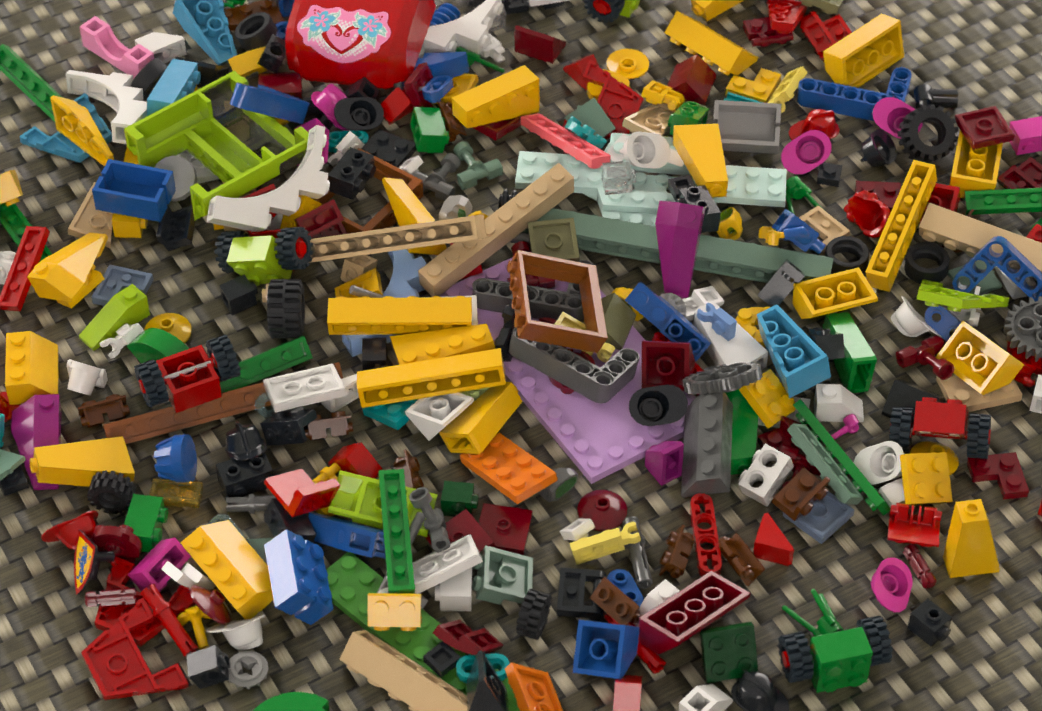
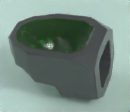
(566, 481)

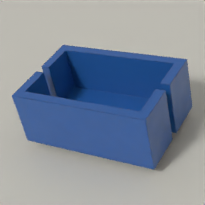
(134, 190)
(298, 577)

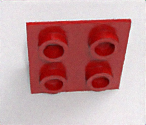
(914, 528)

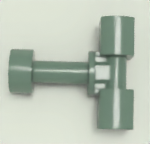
(476, 169)

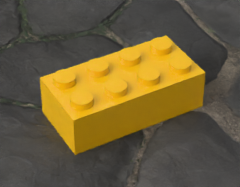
(975, 168)

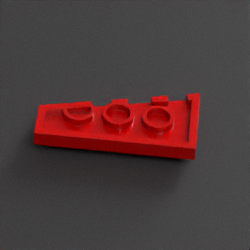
(785, 14)

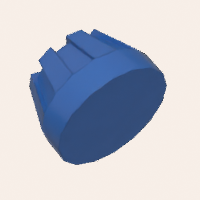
(176, 459)

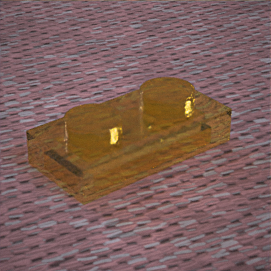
(177, 493)

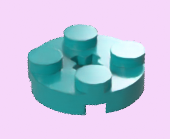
(585, 132)

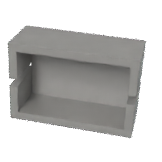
(748, 126)

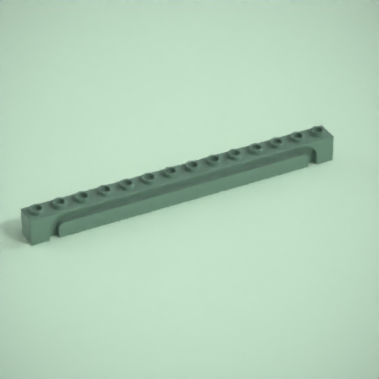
(713, 254)

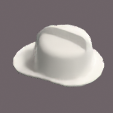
(646, 150)
(909, 321)
(880, 462)
(241, 633)

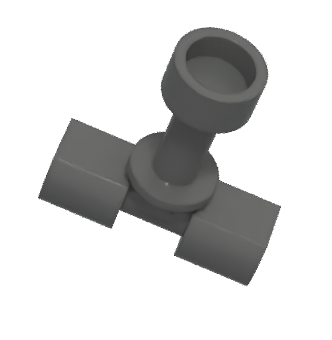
(436, 181)
(434, 519)

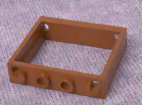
(385, 217)
(562, 270)

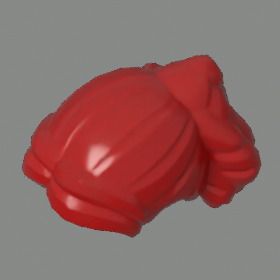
(867, 213)

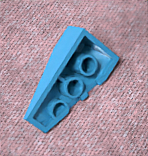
(207, 26)

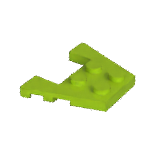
(935, 294)

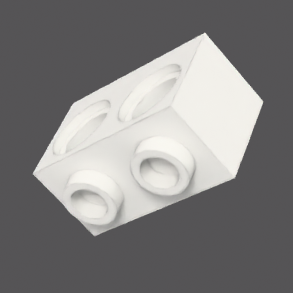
(770, 476)

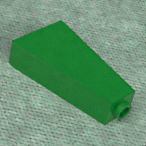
(859, 361)
(743, 433)

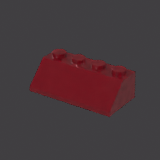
(689, 612)

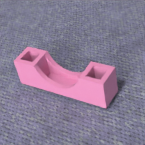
(100, 39)

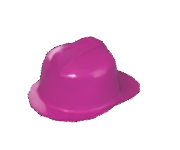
(327, 101)
(889, 114)
(806, 152)
(892, 584)

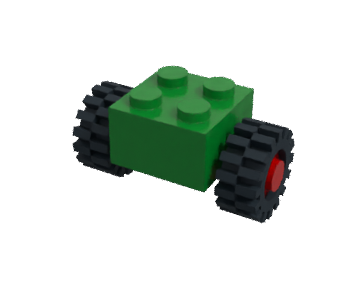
(836, 657)

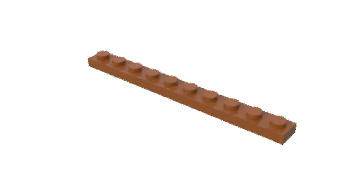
(166, 420)

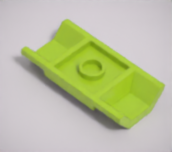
(360, 501)

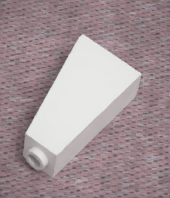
(738, 349)

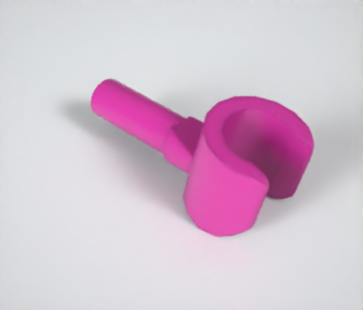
(851, 426)

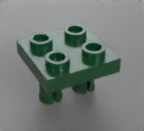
(728, 651)

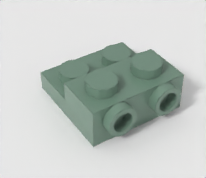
(502, 576)

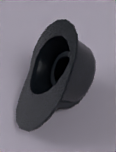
(359, 113)
(879, 149)
(658, 405)
(244, 442)
(757, 693)

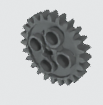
(1024, 328)
(722, 378)

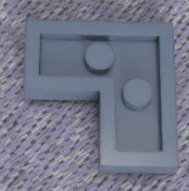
(117, 279)

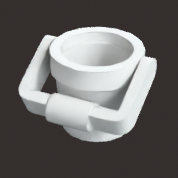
(85, 377)

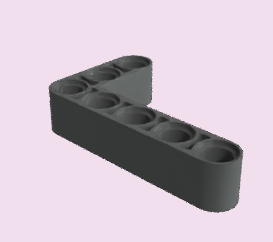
(543, 302)
(576, 372)

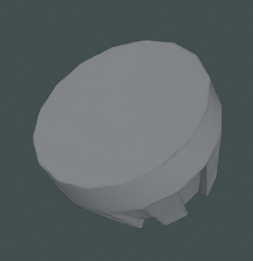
(184, 175)

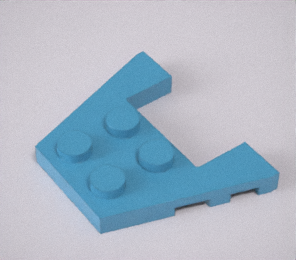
(61, 145)

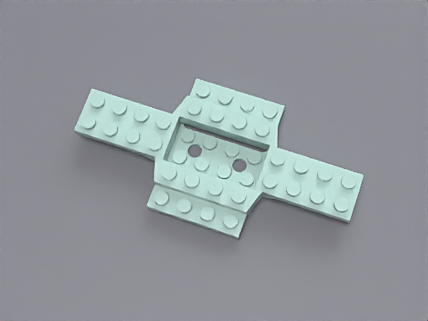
(745, 184)

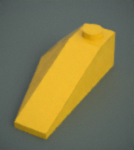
(78, 126)
(409, 211)
(66, 271)

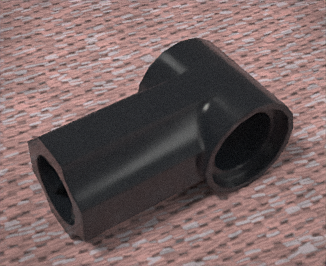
(926, 95)

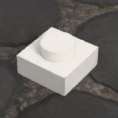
(411, 164)
(577, 529)

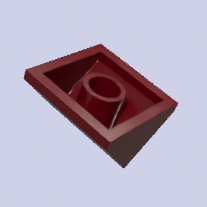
(537, 44)
(693, 79)
(666, 363)

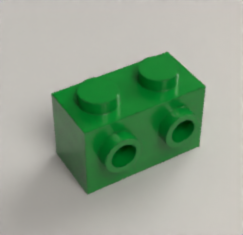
(688, 114)
(429, 130)
(146, 518)

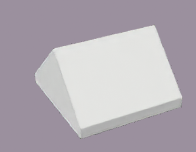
(436, 412)

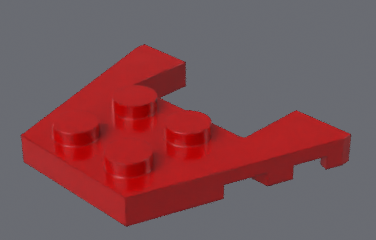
(615, 97)
(109, 615)
(119, 665)

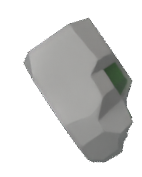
(455, 207)

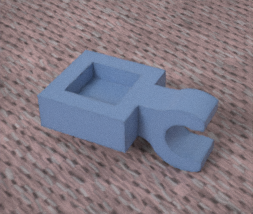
(721, 321)

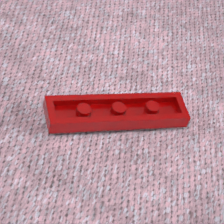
(26, 257)

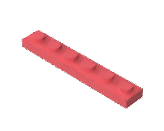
(565, 140)

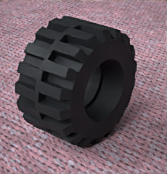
(943, 125)
(285, 308)

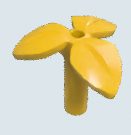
(195, 615)

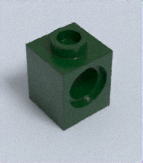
(458, 497)

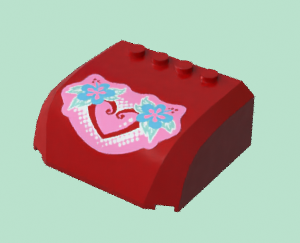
(357, 39)

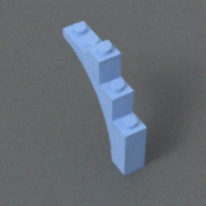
(403, 283)

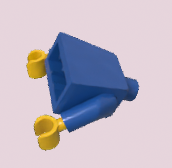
(793, 229)

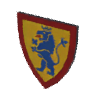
(87, 561)

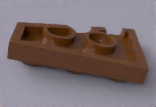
(239, 13)

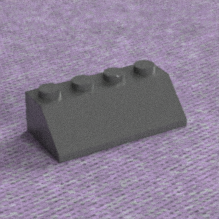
(707, 445)

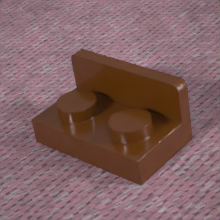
(800, 494)

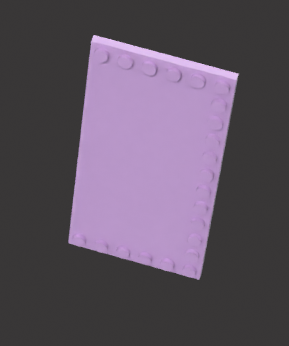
(591, 433)

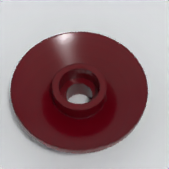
(603, 517)
(211, 604)

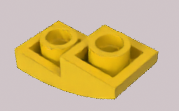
(247, 62)

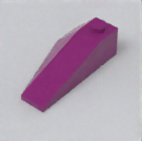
(678, 241)
(37, 425)

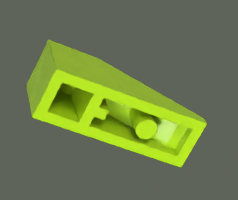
(124, 307)

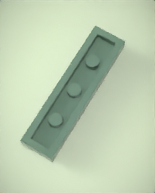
(820, 458)

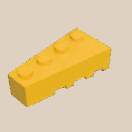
(499, 99)
(441, 343)

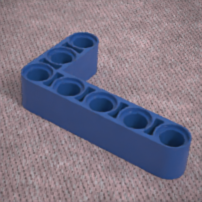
(851, 100)
(269, 102)
(1002, 262)

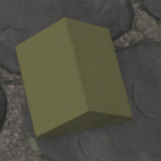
(618, 320)

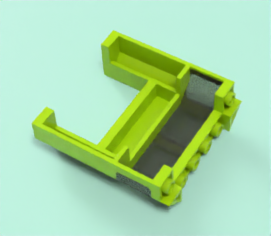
(230, 141)

